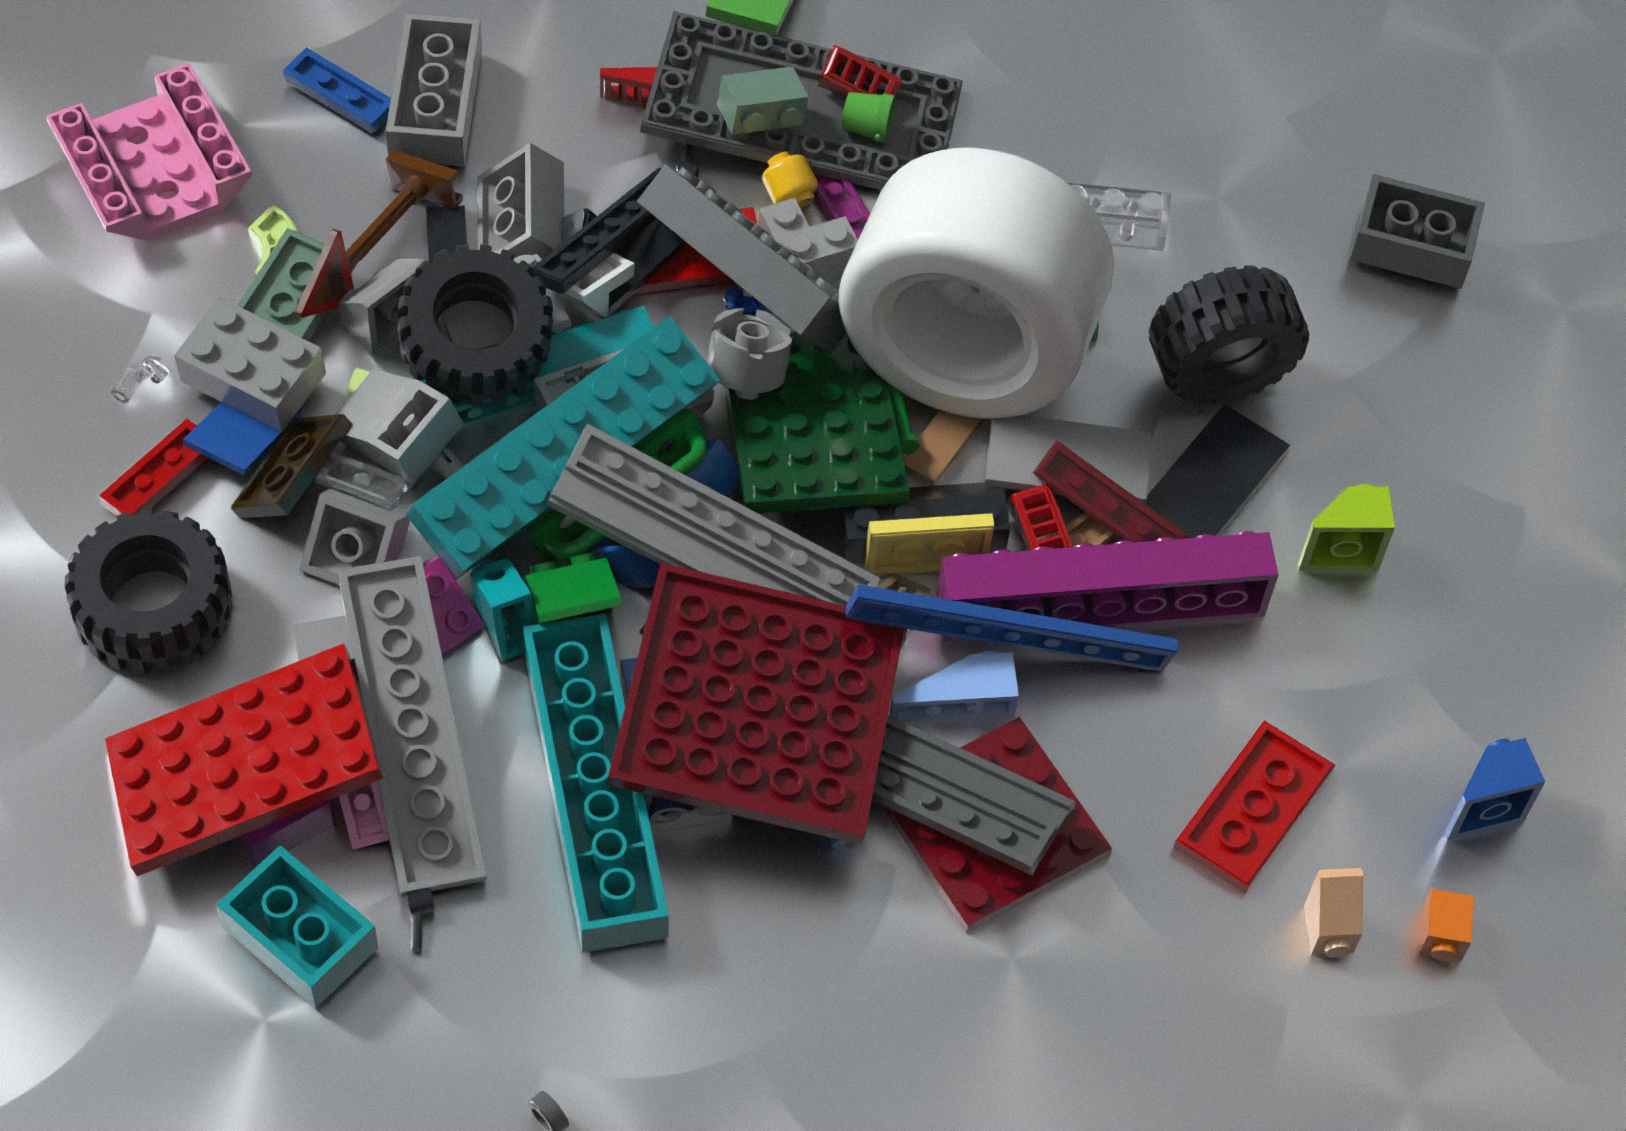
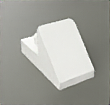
(594, 288)

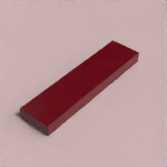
(1102, 497)

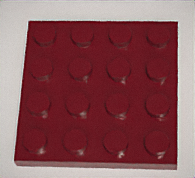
(981, 885)

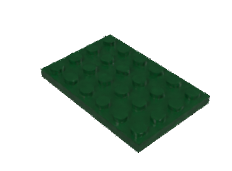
(819, 436)

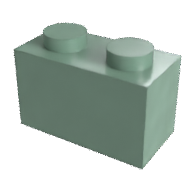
(762, 100)

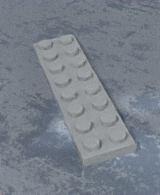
(412, 726)

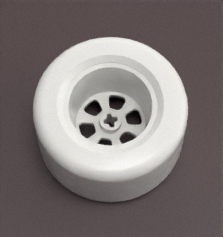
(977, 283)

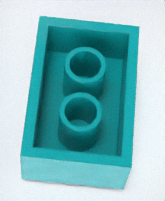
(297, 926)

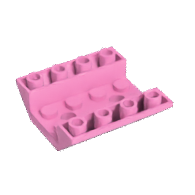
(184, 153)

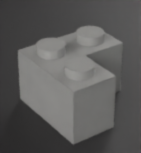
(821, 246)

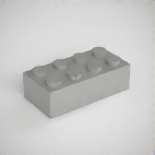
(434, 88)

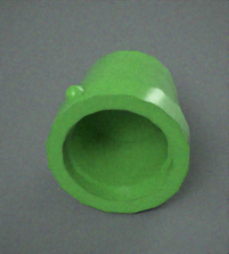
(869, 115)

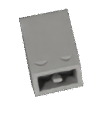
(399, 423)

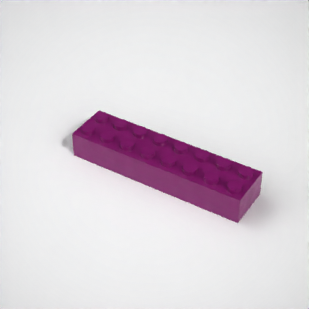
(1122, 581)

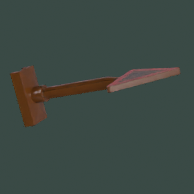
(332, 273)

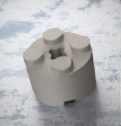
(749, 351)

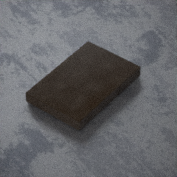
(291, 466)

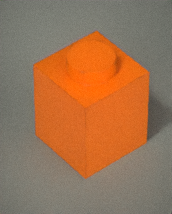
(1446, 925)

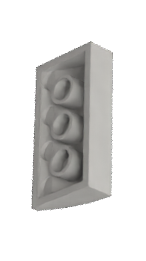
(1022, 441)

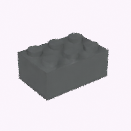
(1417, 231)

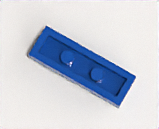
(338, 90)

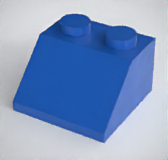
(1499, 789)

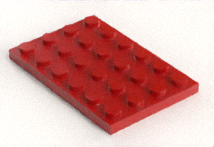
(242, 759)

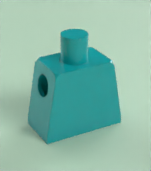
(497, 588)

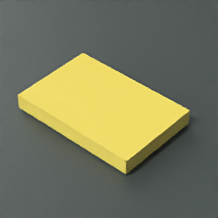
(920, 543)

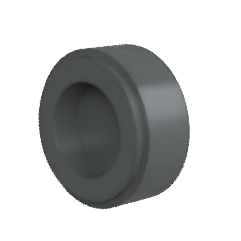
(547, 1112)

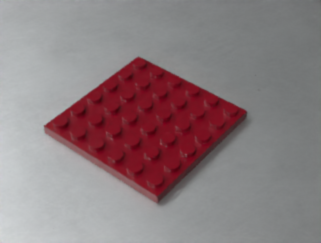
(757, 704)

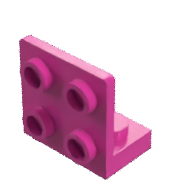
(451, 609)

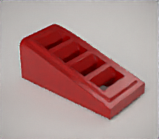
(853, 62)
(633, 83)
(1036, 505)

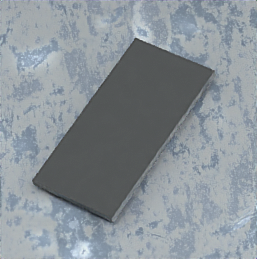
(703, 50)

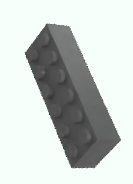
(747, 255)

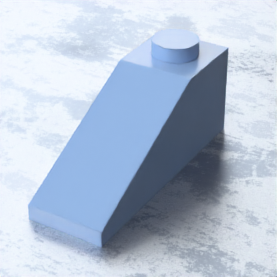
(969, 689)

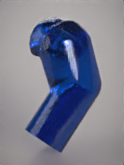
(735, 299)

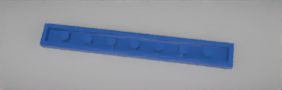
(1010, 628)

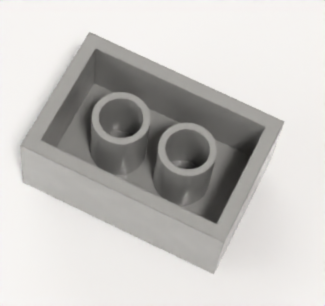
(250, 364)

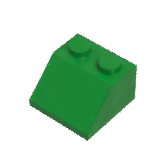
(572, 589)

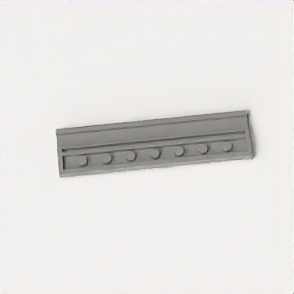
(692, 525)

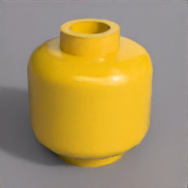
(789, 179)

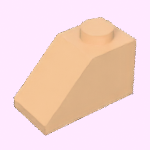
(1335, 911)

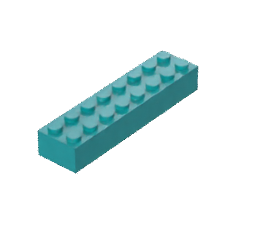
(515, 477)
(600, 827)

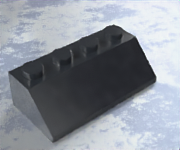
(926, 503)

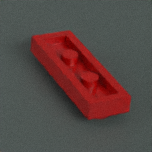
(153, 474)

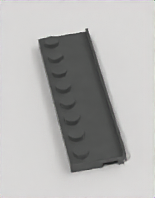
(967, 797)

